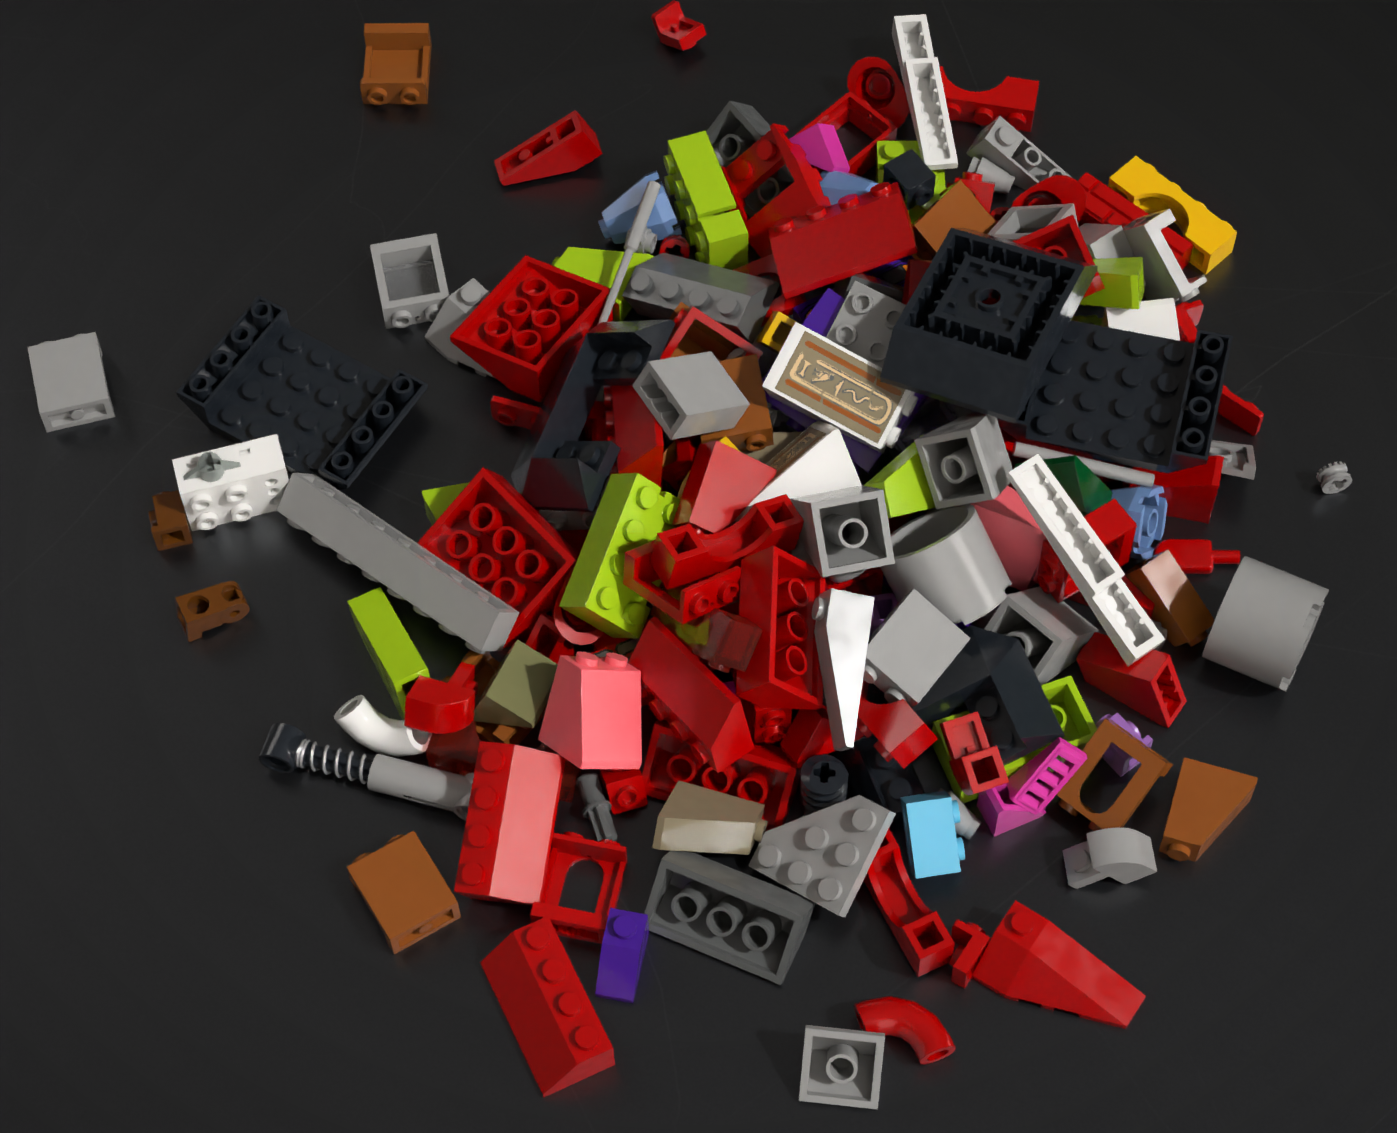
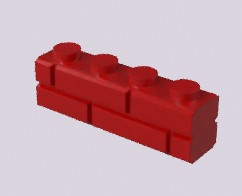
(1110, 207)

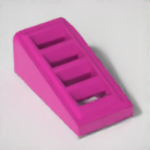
(1036, 795)

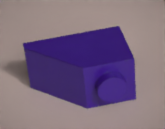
(622, 955)

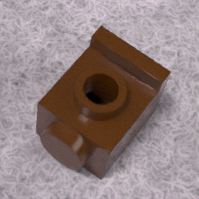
(169, 521)

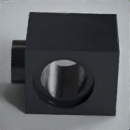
(913, 177)

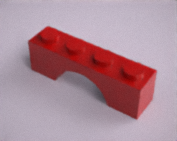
(1012, 100)
(686, 556)
(897, 728)
(910, 920)

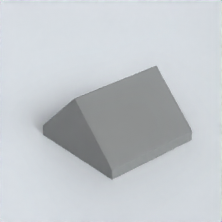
(841, 1067)

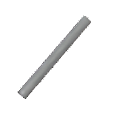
(1097, 467)

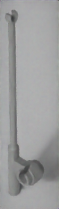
(638, 240)

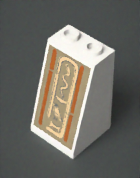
(838, 389)
(810, 465)

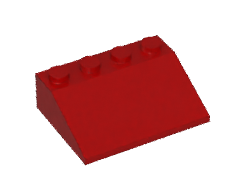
(842, 239)
(531, 324)
(503, 547)

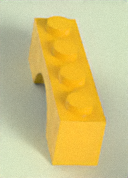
(1153, 193)

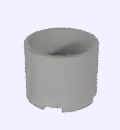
(948, 563)
(1265, 623)

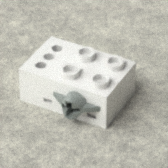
(231, 482)

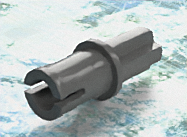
(596, 807)

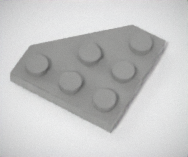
(825, 851)

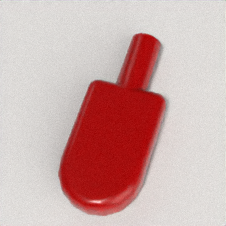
(1196, 555)

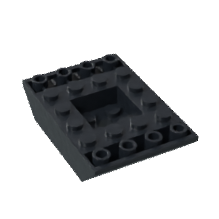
(980, 352)

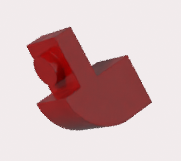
(440, 705)
(972, 759)

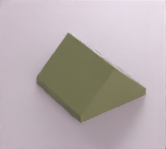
(517, 688)

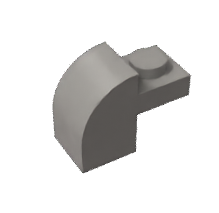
(1110, 853)

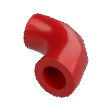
(909, 1022)

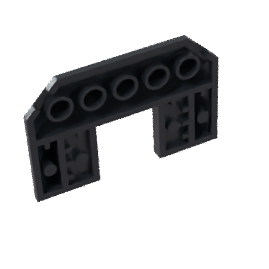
(553, 465)
(985, 677)

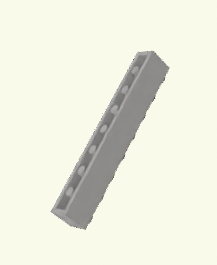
(398, 563)

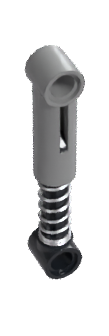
(288, 749)

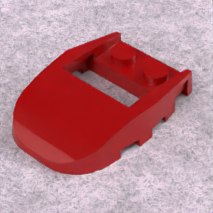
(756, 167)

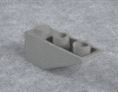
(1014, 154)

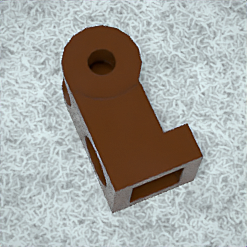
(210, 608)

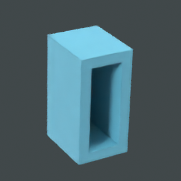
(931, 834)

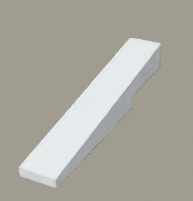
(924, 91)
(1086, 560)

